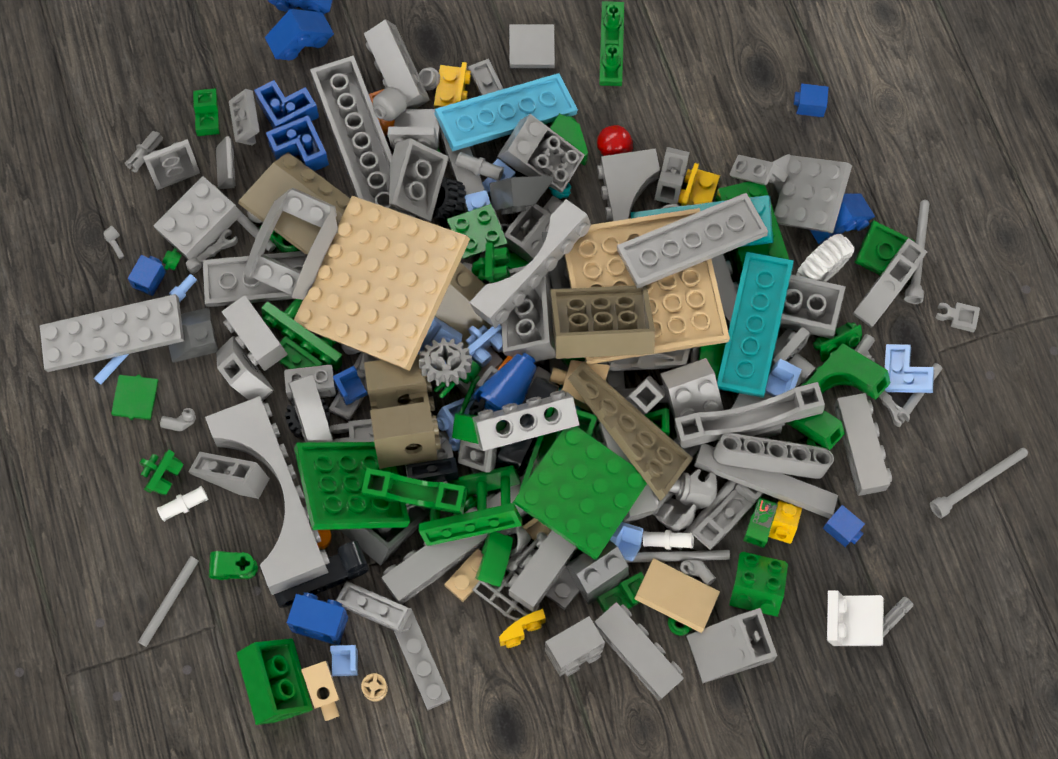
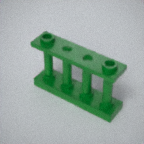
(484, 519)

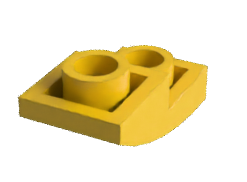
(514, 633)

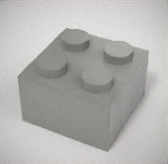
(692, 389)
(575, 646)

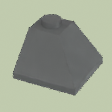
(198, 336)

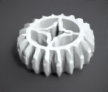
(827, 259)

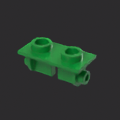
(848, 334)

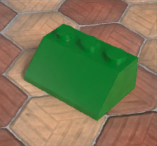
(274, 680)

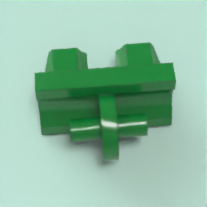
(489, 266)
(156, 482)

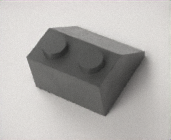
(517, 193)
(598, 575)

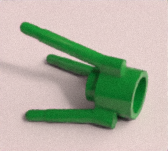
(471, 377)

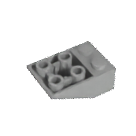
(541, 152)
(526, 231)
(732, 646)

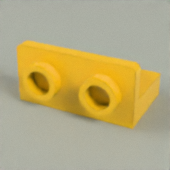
(452, 85)
(700, 187)

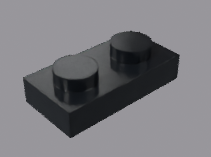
(434, 470)

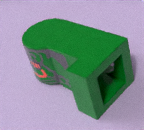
(760, 523)

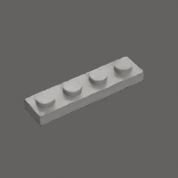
(422, 664)

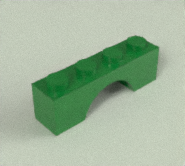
(414, 492)

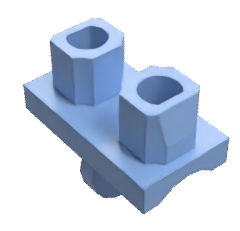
(481, 340)

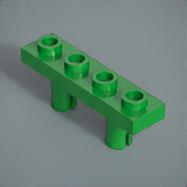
(611, 43)
(294, 331)

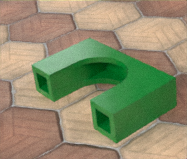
(842, 368)

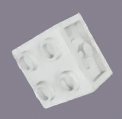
(855, 620)

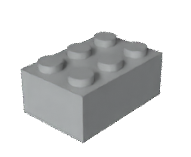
(197, 219)

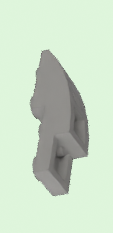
(890, 283)

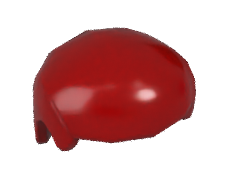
(614, 141)

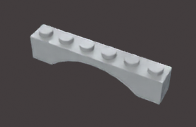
(498, 299)
(783, 408)

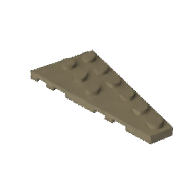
(645, 445)

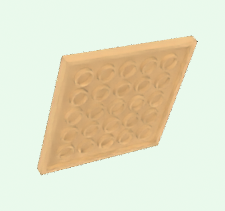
(382, 282)
(682, 305)

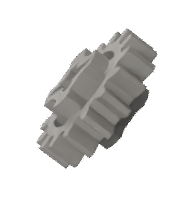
(433, 362)

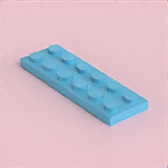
(500, 111)

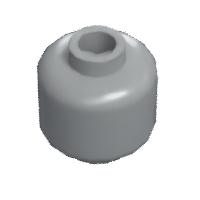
(389, 103)

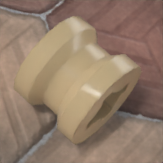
(371, 684)

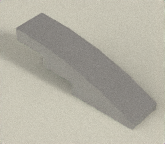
(310, 410)

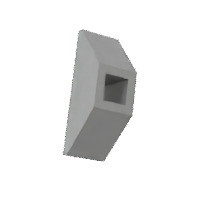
(240, 371)

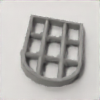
(497, 593)

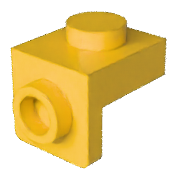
(785, 522)

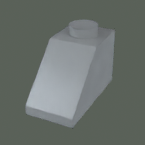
(473, 456)

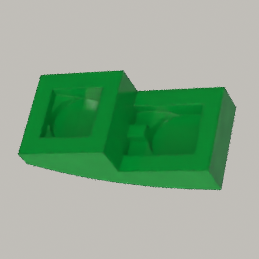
(206, 112)
(495, 558)
(622, 594)

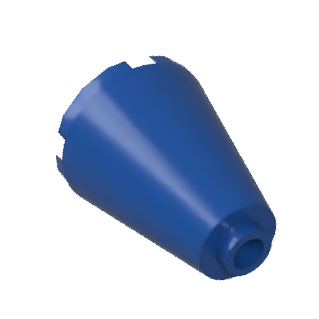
(508, 383)

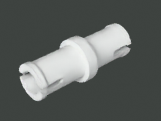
(182, 503)
(668, 539)

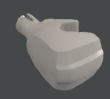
(693, 491)
(674, 514)

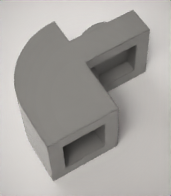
(672, 175)

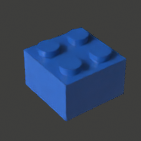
(317, 618)

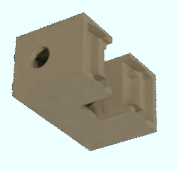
(401, 414)

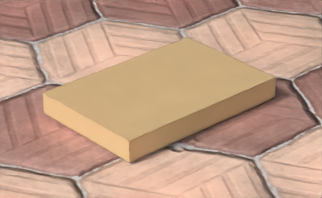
(677, 595)

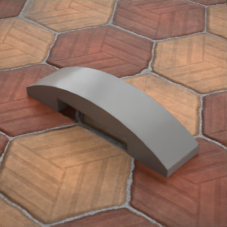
(726, 515)

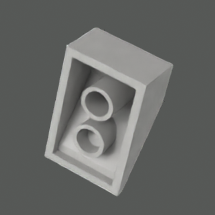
(171, 164)
(416, 178)

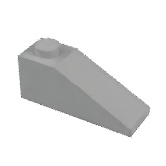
(233, 474)

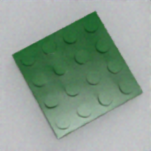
(333, 485)
(581, 491)

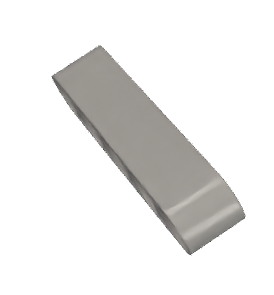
(773, 455)

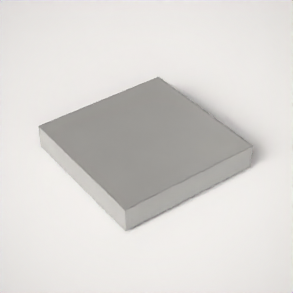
(531, 45)

